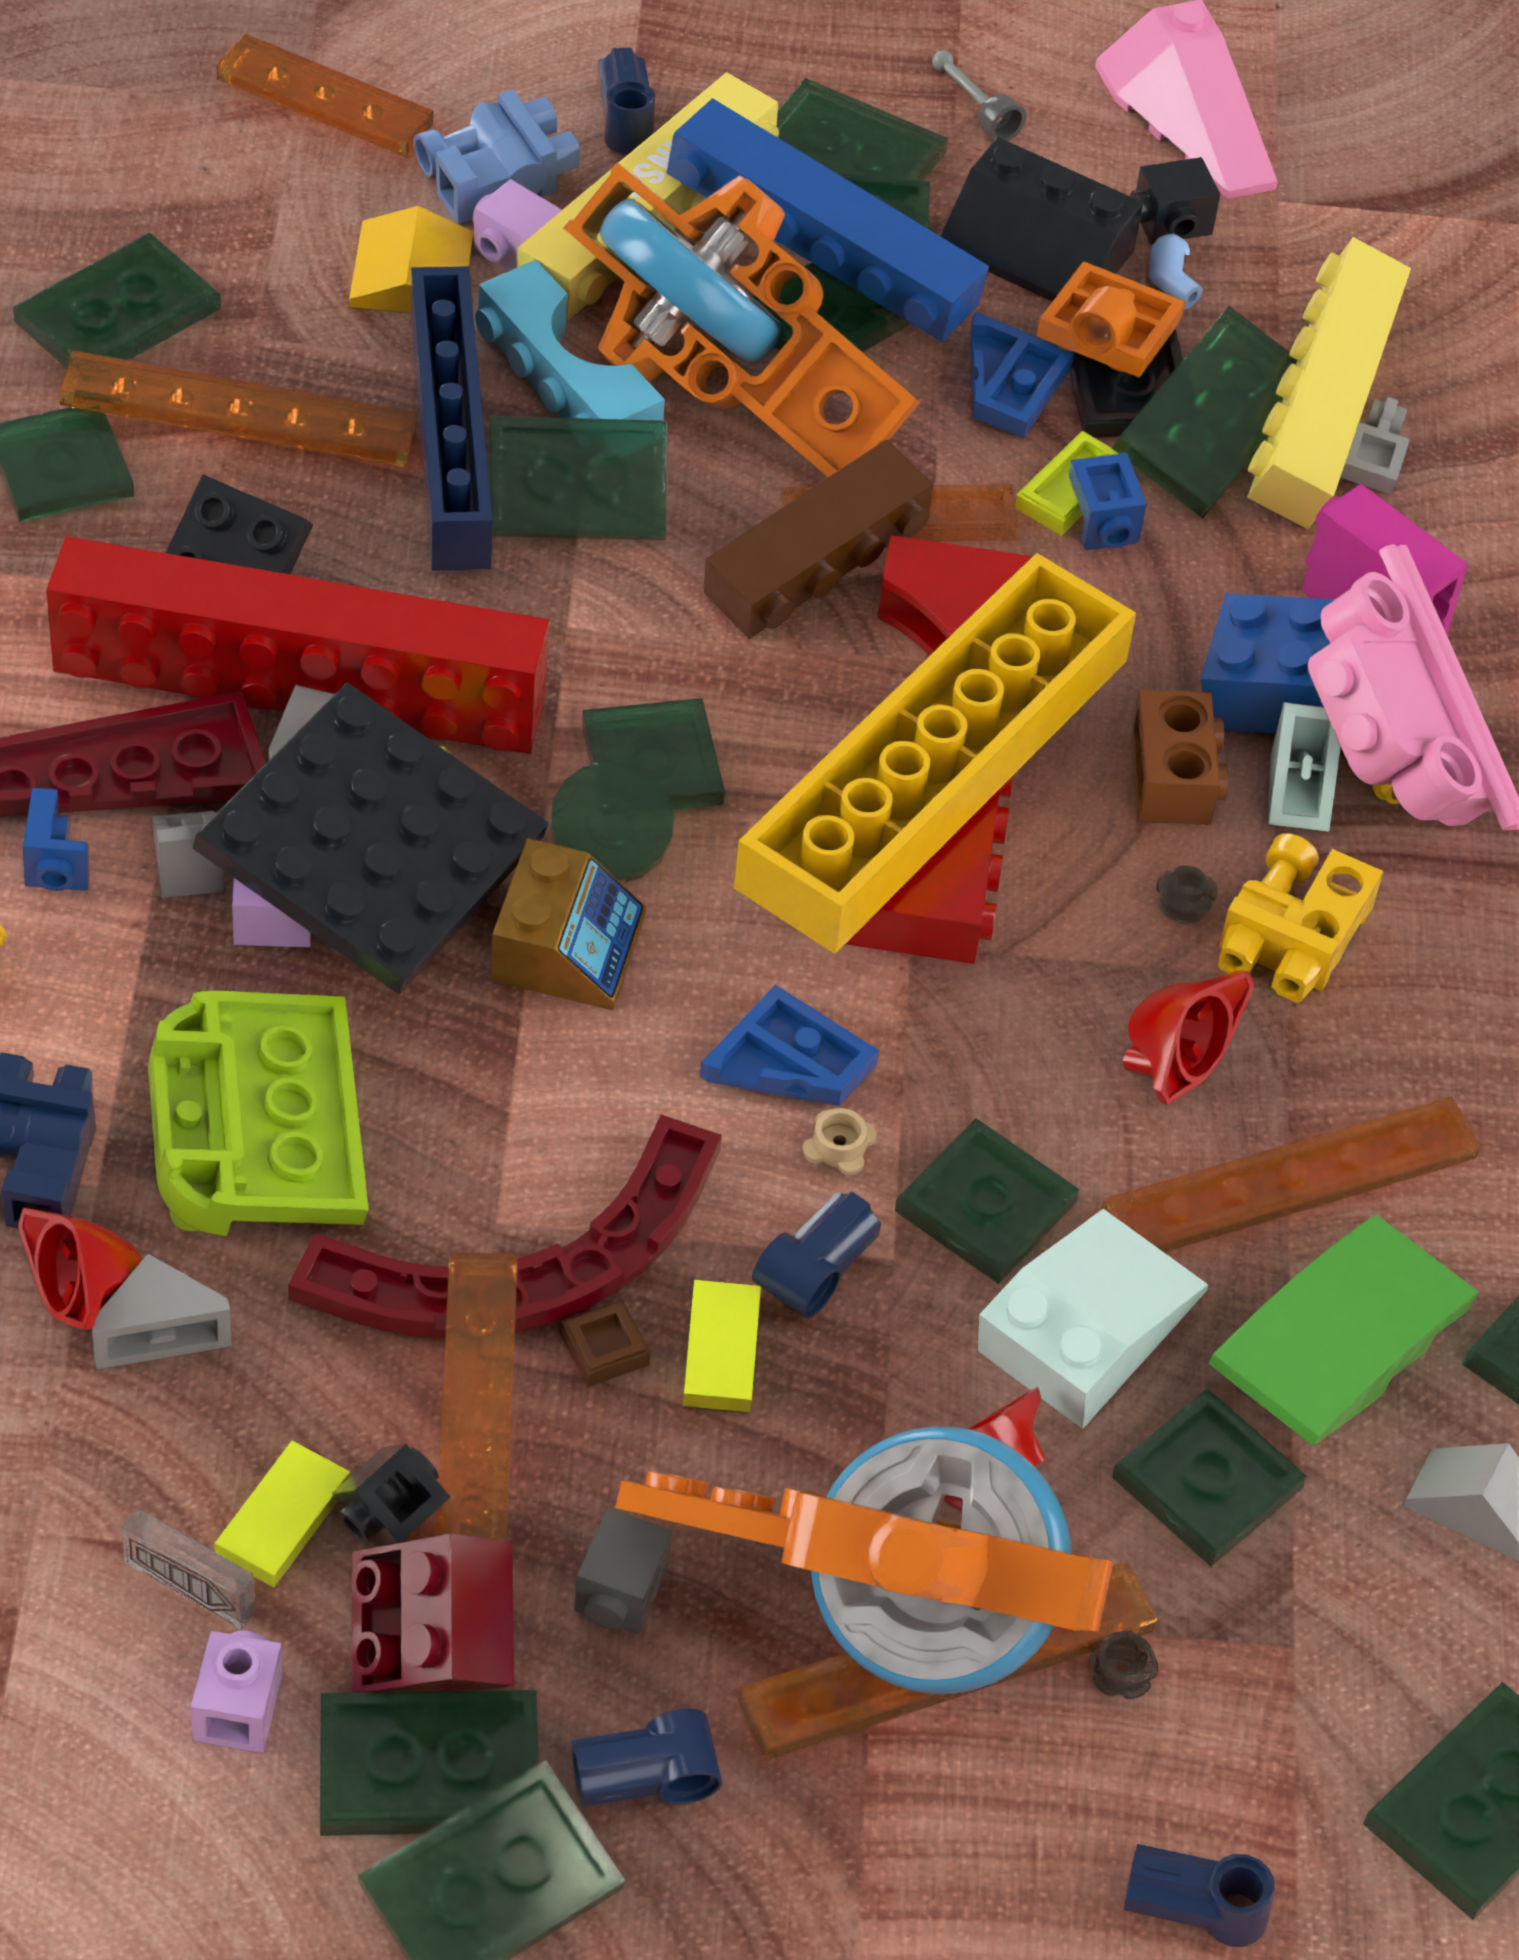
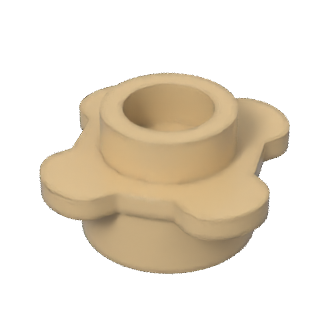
(842, 1126)

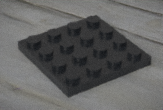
(370, 837)

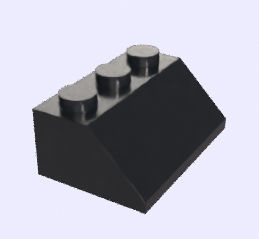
(1040, 220)

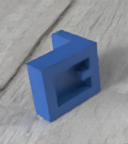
(1108, 500)
(48, 853)

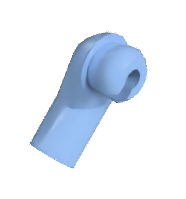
(1167, 266)

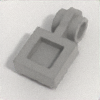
(1378, 448)

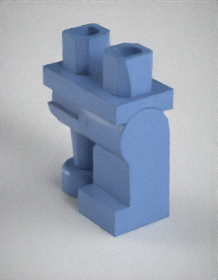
(499, 145)

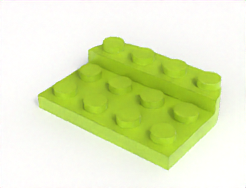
(256, 1112)

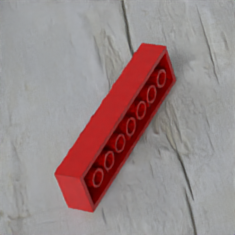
(261, 632)

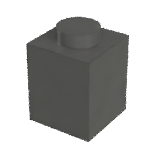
(622, 1571)

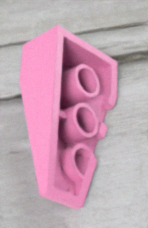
(1187, 88)

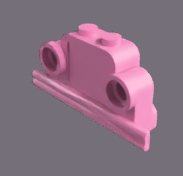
(1406, 701)

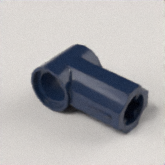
(626, 100)
(809, 1265)
(666, 1758)
(1193, 1891)

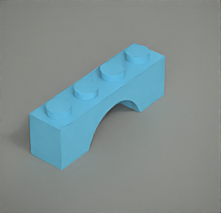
(526, 320)

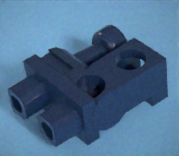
(46, 1135)

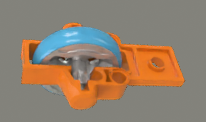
(695, 285)
(900, 1580)

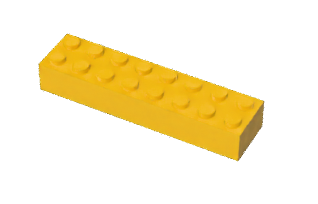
(933, 753)

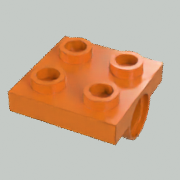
(1110, 319)

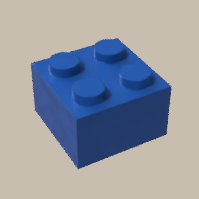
(1262, 658)

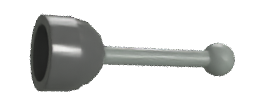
(990, 109)

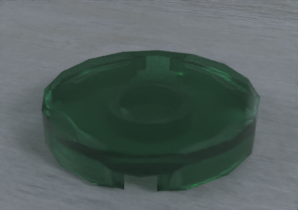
(615, 817)

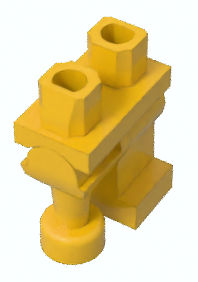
(1291, 934)

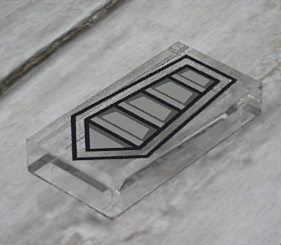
(188, 1568)

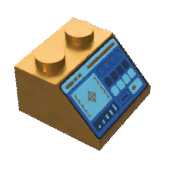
(565, 927)

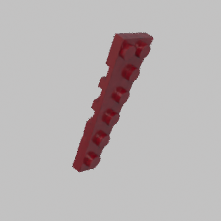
(135, 758)

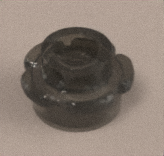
(1187, 904)
(1128, 1650)

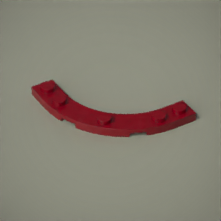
(550, 1282)

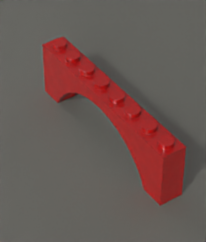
(942, 907)

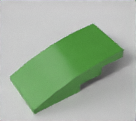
(1343, 1329)

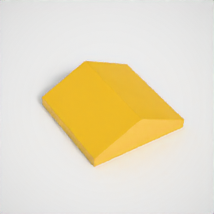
(397, 243)

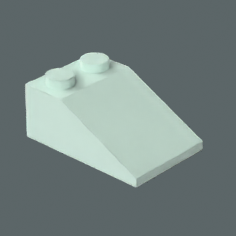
(1086, 1315)

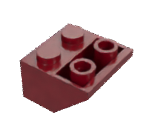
(433, 1615)

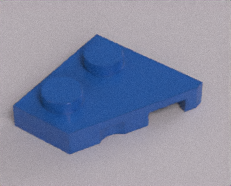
(1012, 374)
(790, 1053)

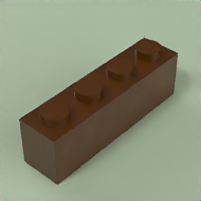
(818, 539)

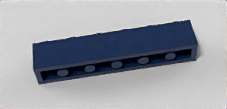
(451, 419)

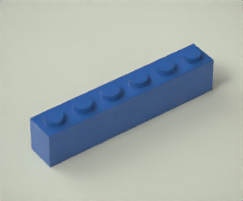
(833, 221)

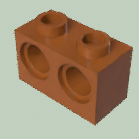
(1177, 757)

